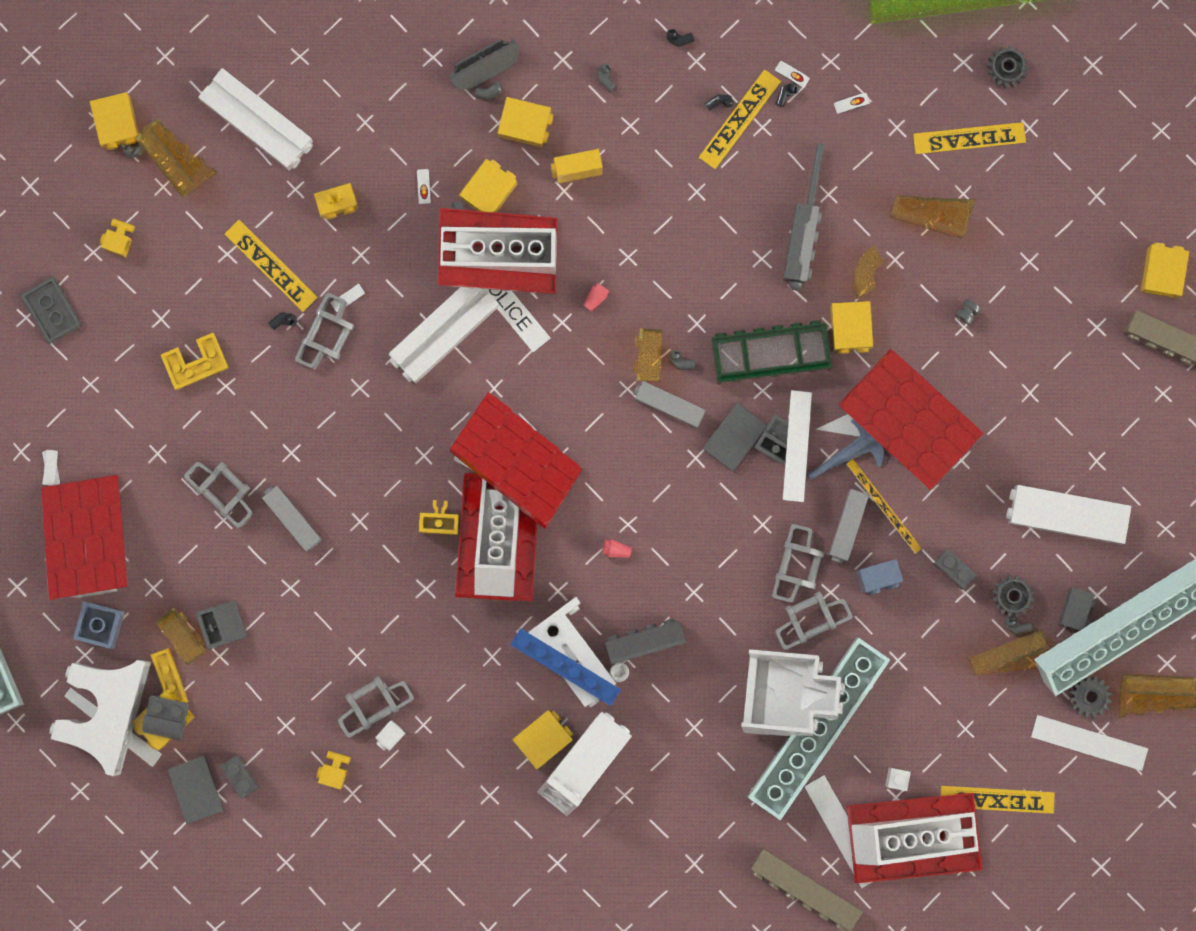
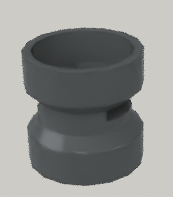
(968, 312)

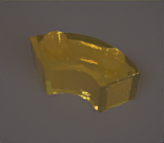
(864, 272)
(649, 355)
(185, 641)

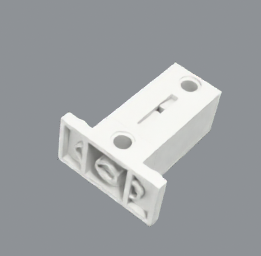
(573, 646)
(584, 763)

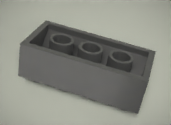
(645, 642)

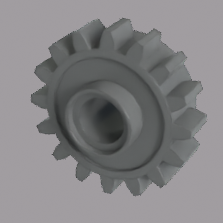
(1002, 75)
(1023, 596)
(1100, 697)

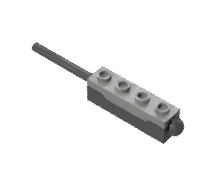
(804, 232)

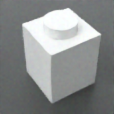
(390, 736)
(897, 779)

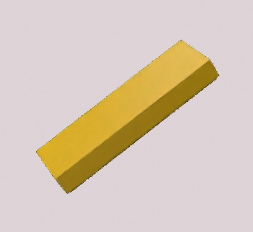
(168, 673)

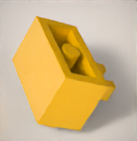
(336, 201)
(439, 523)

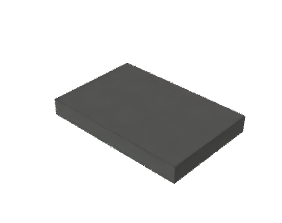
(51, 310)
(734, 437)
(195, 789)

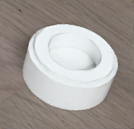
(619, 672)

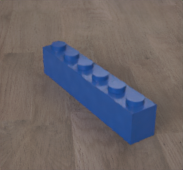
(565, 667)

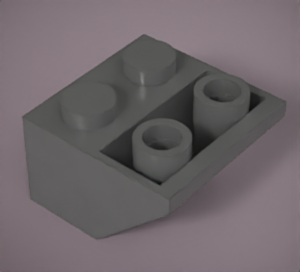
(221, 625)

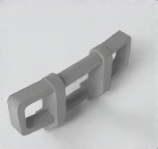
(308, 341)
(203, 490)
(789, 547)
(829, 624)
(379, 715)

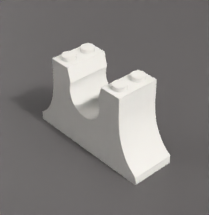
(118, 702)

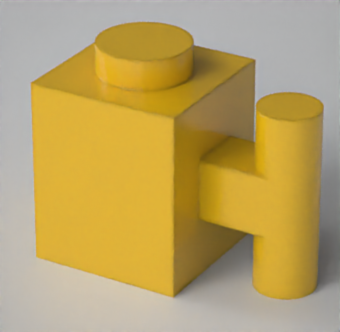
(116, 241)
(332, 774)

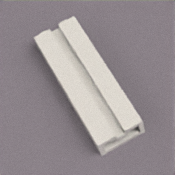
(256, 119)
(442, 332)
(1069, 514)

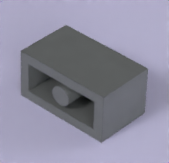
(954, 569)
(1076, 609)
(240, 776)

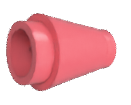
(596, 296)
(616, 549)

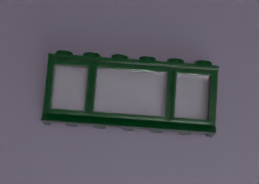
(771, 352)

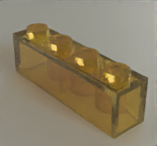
(174, 158)
(934, 213)
(1010, 656)
(1155, 693)

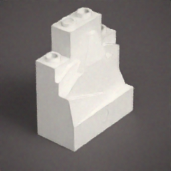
(788, 694)

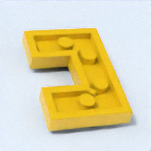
(186, 374)

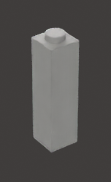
(668, 404)
(291, 518)
(848, 526)

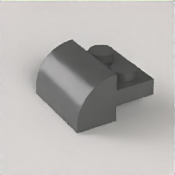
(774, 439)
(165, 718)

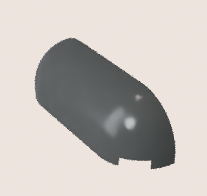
(484, 64)

